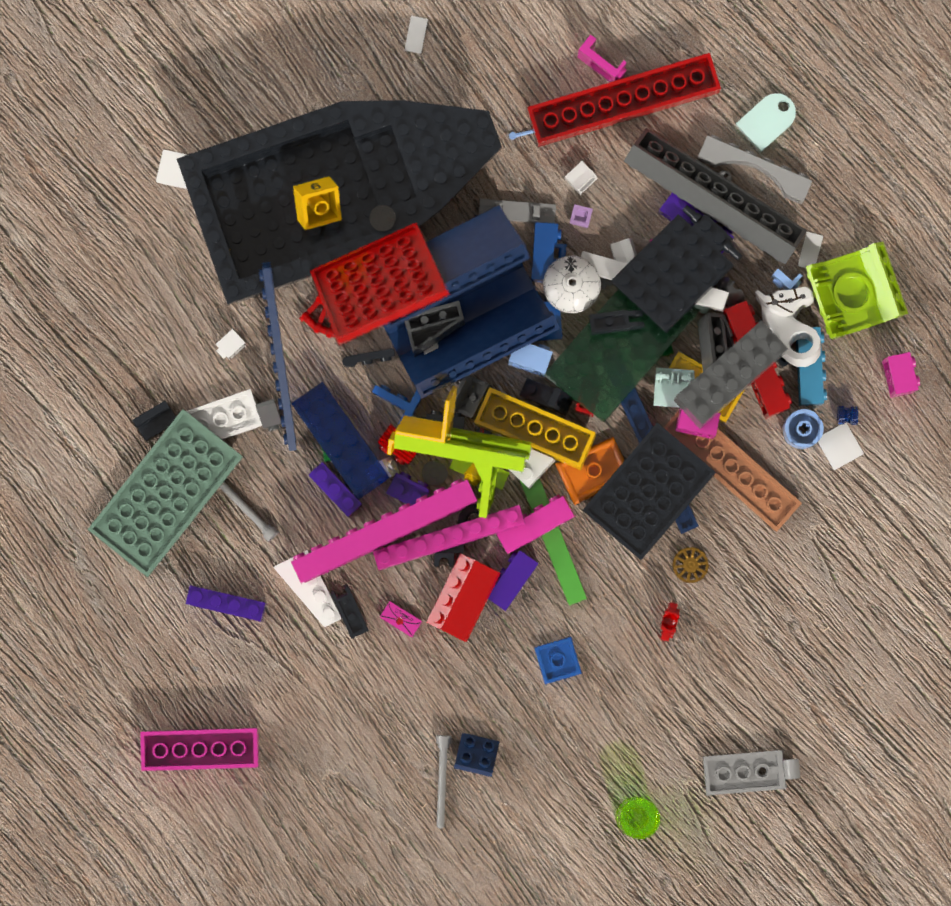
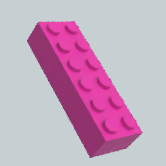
(200, 749)

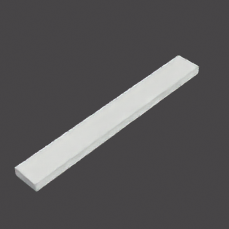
(609, 268)

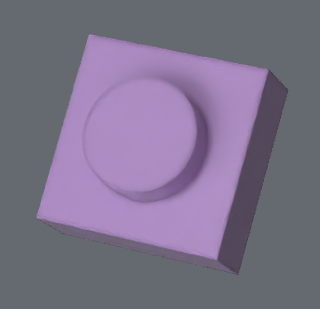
(581, 216)

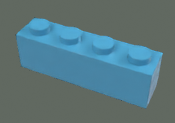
(811, 377)

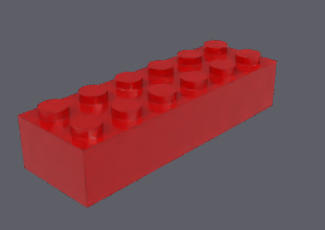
(767, 386)

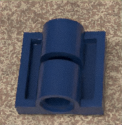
(476, 754)

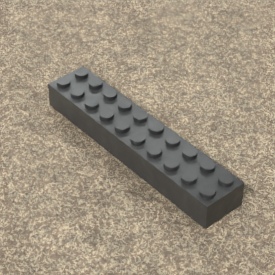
(715, 196)

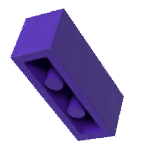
(335, 490)
(512, 579)

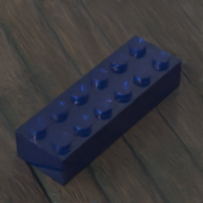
(340, 440)

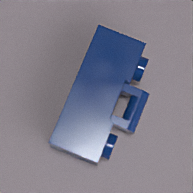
(543, 252)

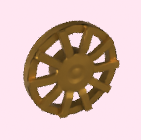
(690, 565)

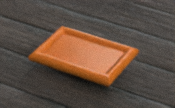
(596, 471)

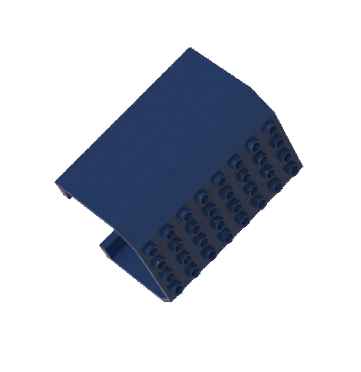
(497, 298)

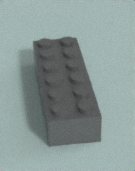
(730, 374)

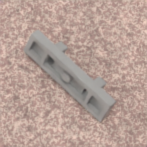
(521, 211)

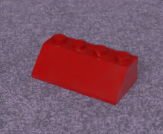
(463, 597)

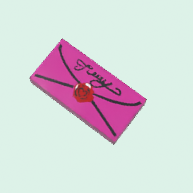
(400, 619)

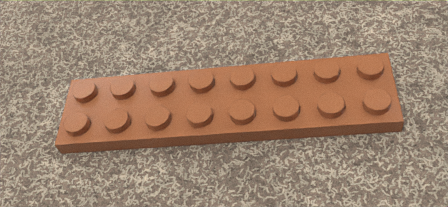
(741, 475)

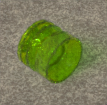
(647, 823)

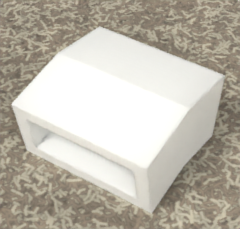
(581, 177)
(623, 250)

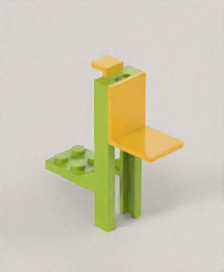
(482, 449)

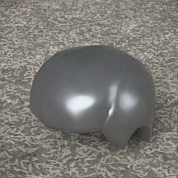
(735, 295)

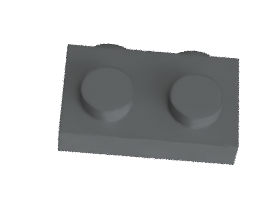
(470, 396)

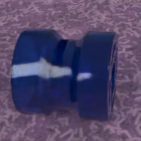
(847, 415)

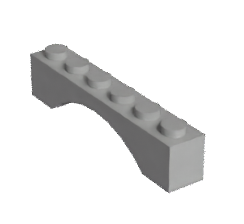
(791, 185)

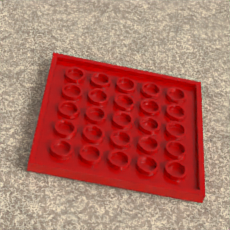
(378, 283)

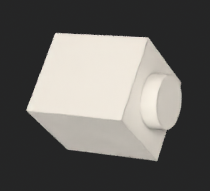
(230, 345)

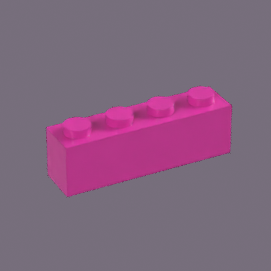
(537, 524)

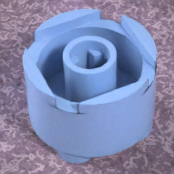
(810, 421)

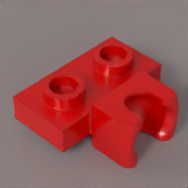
(669, 622)

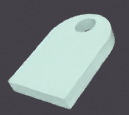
(766, 121)

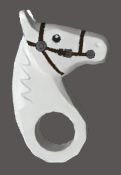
(779, 315)

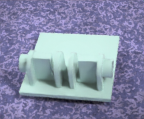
(669, 384)

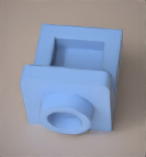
(782, 280)

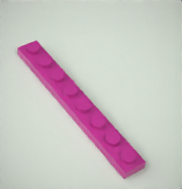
(449, 537)

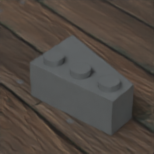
(433, 326)
(714, 337)

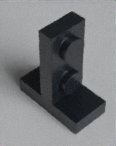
(547, 396)

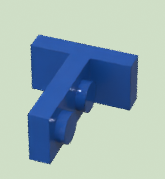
(399, 400)

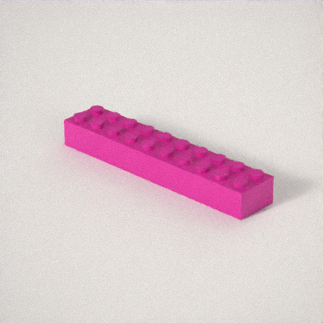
(383, 532)

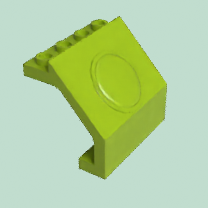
(856, 290)

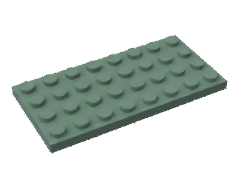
(165, 493)

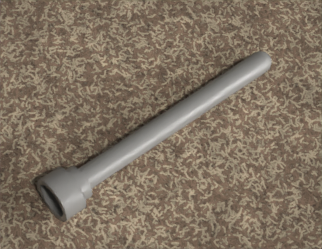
(267, 530)
(443, 743)

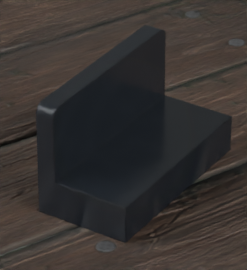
(154, 420)

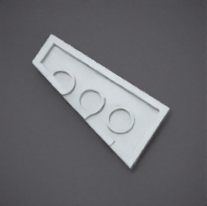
(312, 593)

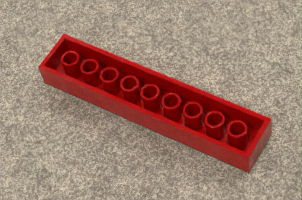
(623, 99)

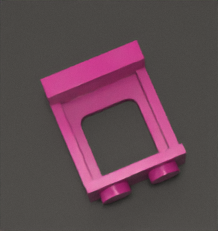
(599, 64)

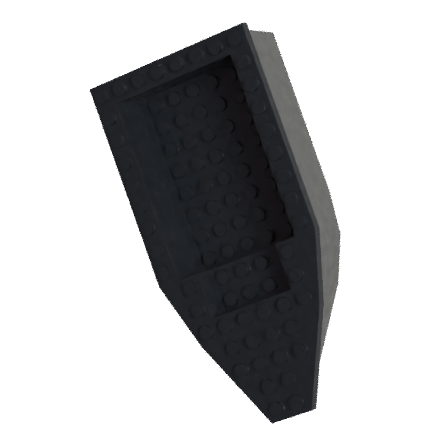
(375, 153)

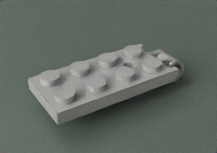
(741, 772)

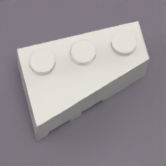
(534, 468)

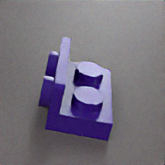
(407, 490)

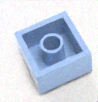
(532, 359)

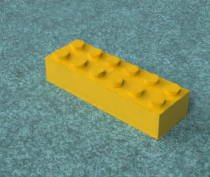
(546, 431)

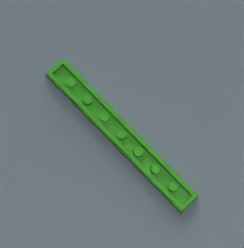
(557, 549)

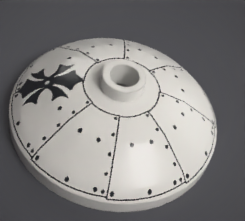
(567, 297)

